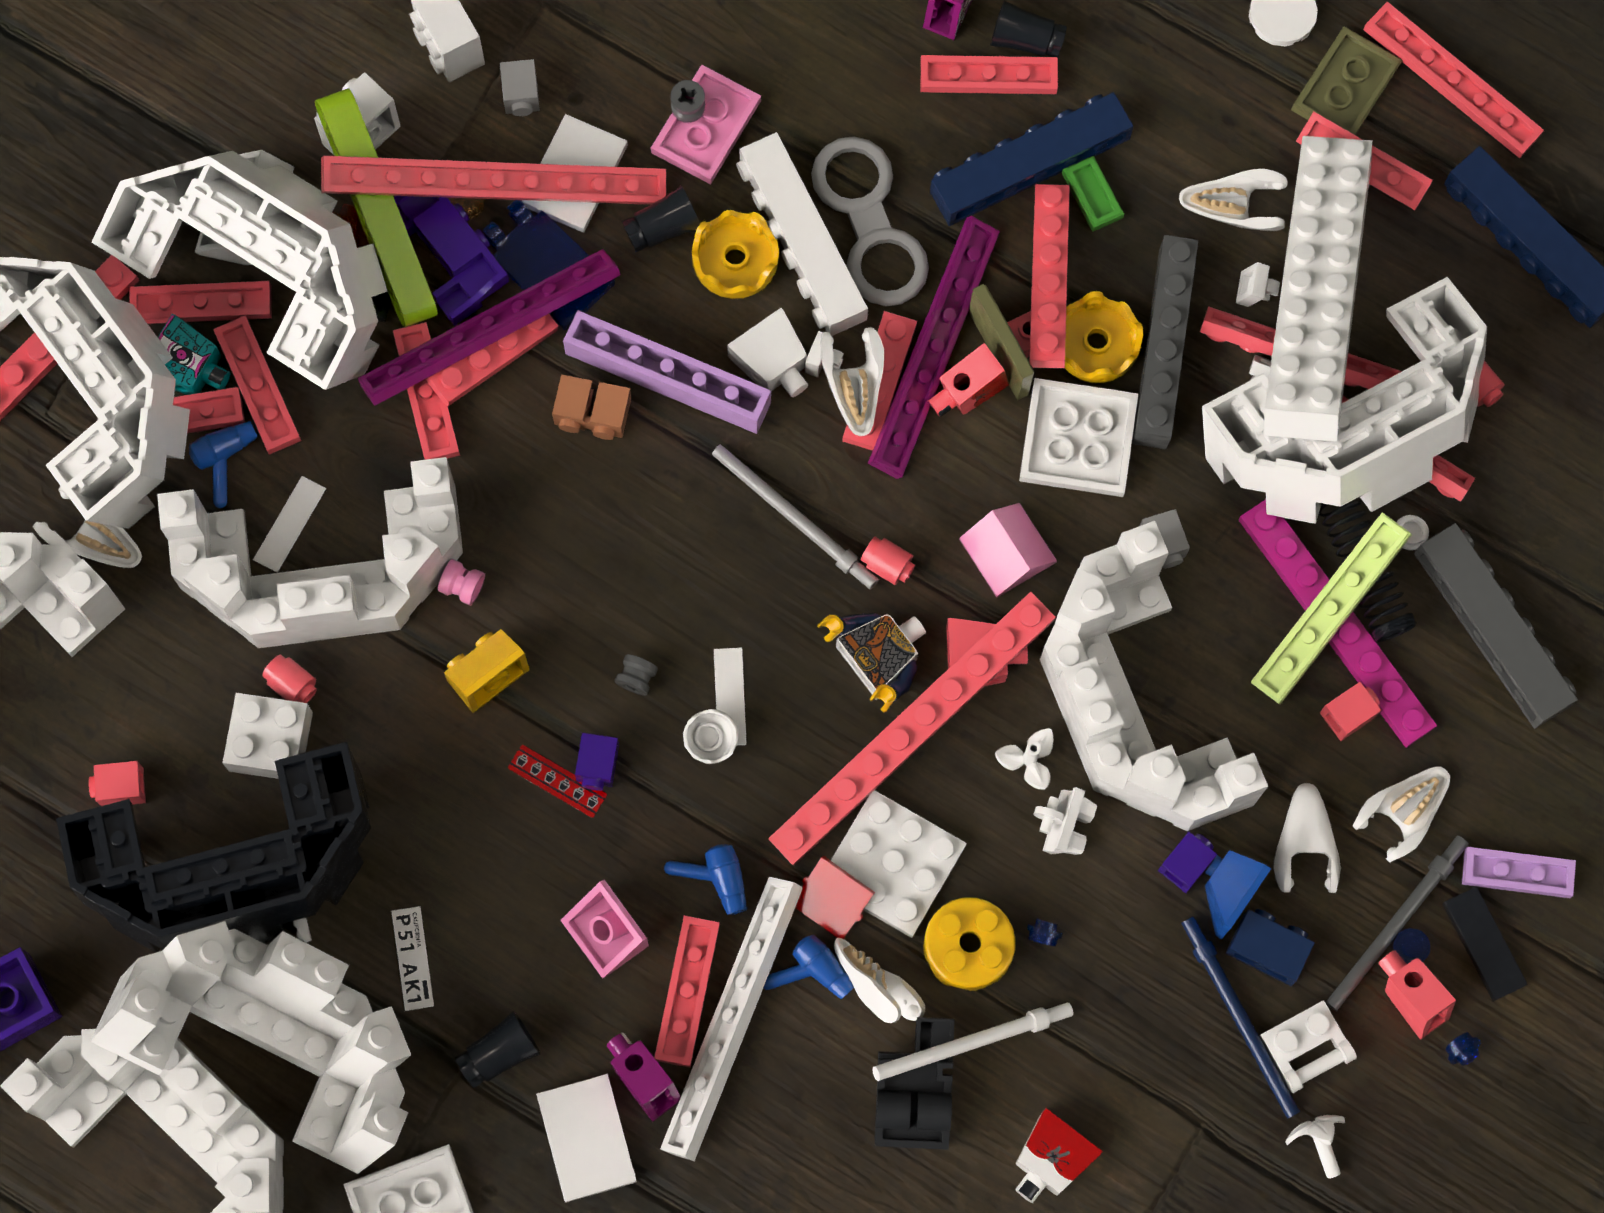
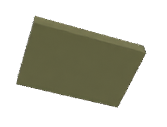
(1347, 81)
(1001, 341)

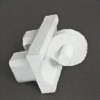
(1060, 820)

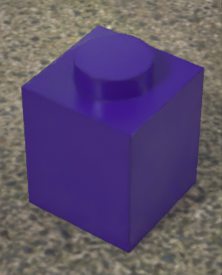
(596, 761)
(1188, 861)

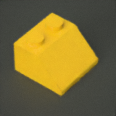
(486, 669)

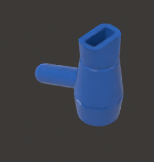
(215, 450)
(721, 869)
(816, 961)

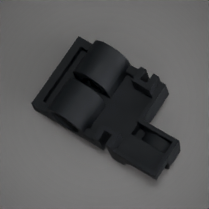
(917, 1104)

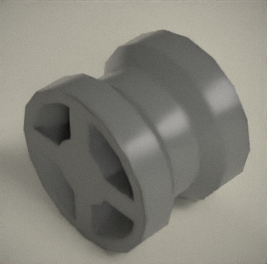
(684, 108)
(636, 674)

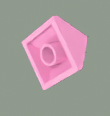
(1007, 548)
(604, 930)

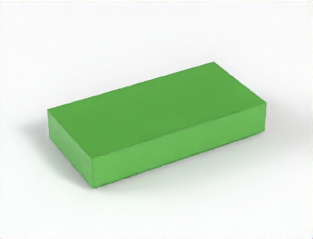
(1093, 193)

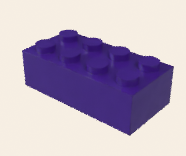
(24, 999)

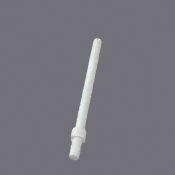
(1034, 1020)

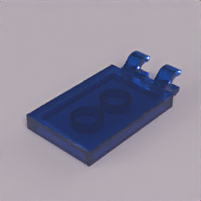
(538, 251)

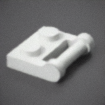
(1301, 1035)

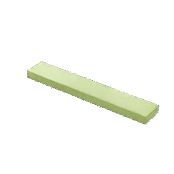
(1331, 608)

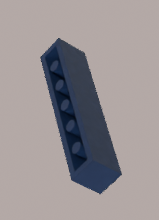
(1030, 158)
(1530, 234)

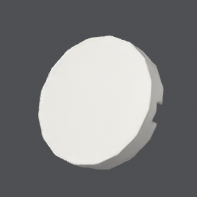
(1283, 20)

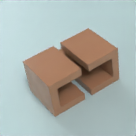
(574, 404)

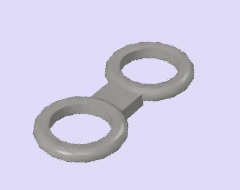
(870, 220)

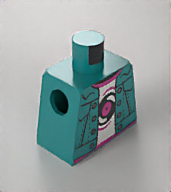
(193, 358)

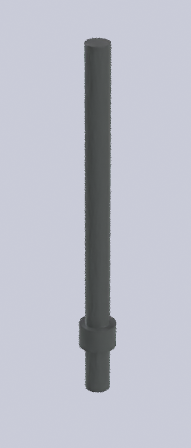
(1439, 869)

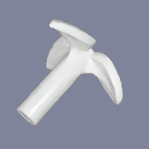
(1038, 746)
(1322, 1132)

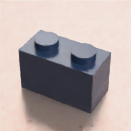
(1270, 946)

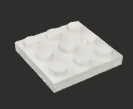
(1078, 437)
(899, 860)

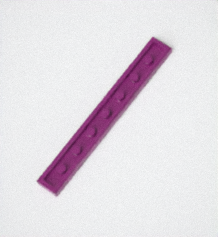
(488, 327)
(933, 347)

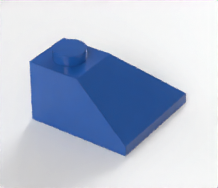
(1231, 888)

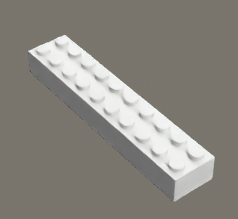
(1318, 289)

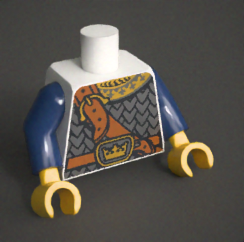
(878, 651)

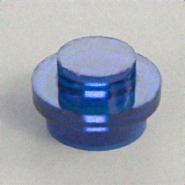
(1044, 932)
(1412, 944)
(1463, 1049)

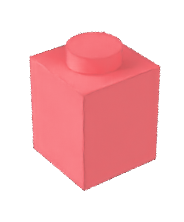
(1351, 710)
(118, 783)

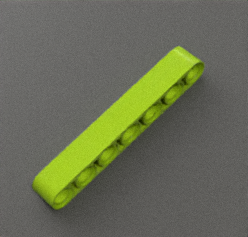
(378, 213)

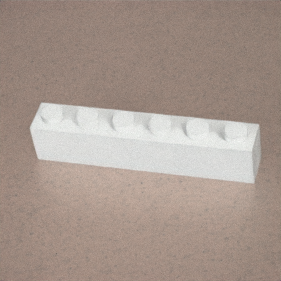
(802, 234)

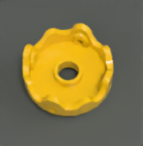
(735, 232)
(1112, 320)
(965, 969)

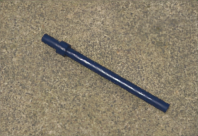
(1205, 954)

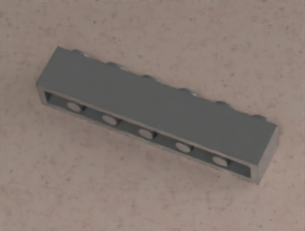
(1165, 342)
(1496, 626)

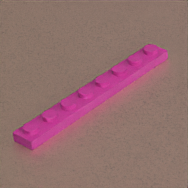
(1352, 640)

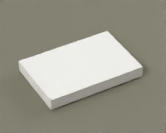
(578, 145)
(586, 1138)
(414, 1186)

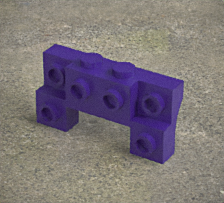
(458, 250)

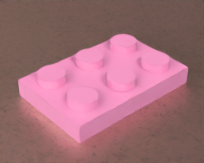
(706, 143)

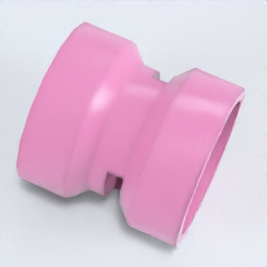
(461, 582)

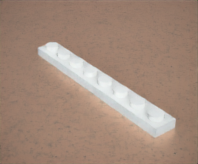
(731, 1018)

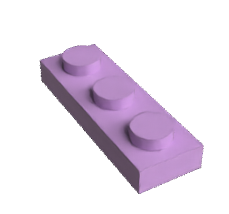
(1518, 872)

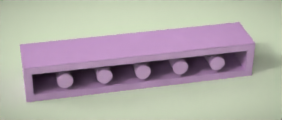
(667, 372)

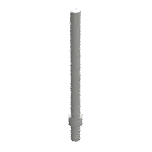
(846, 559)

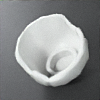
(710, 736)

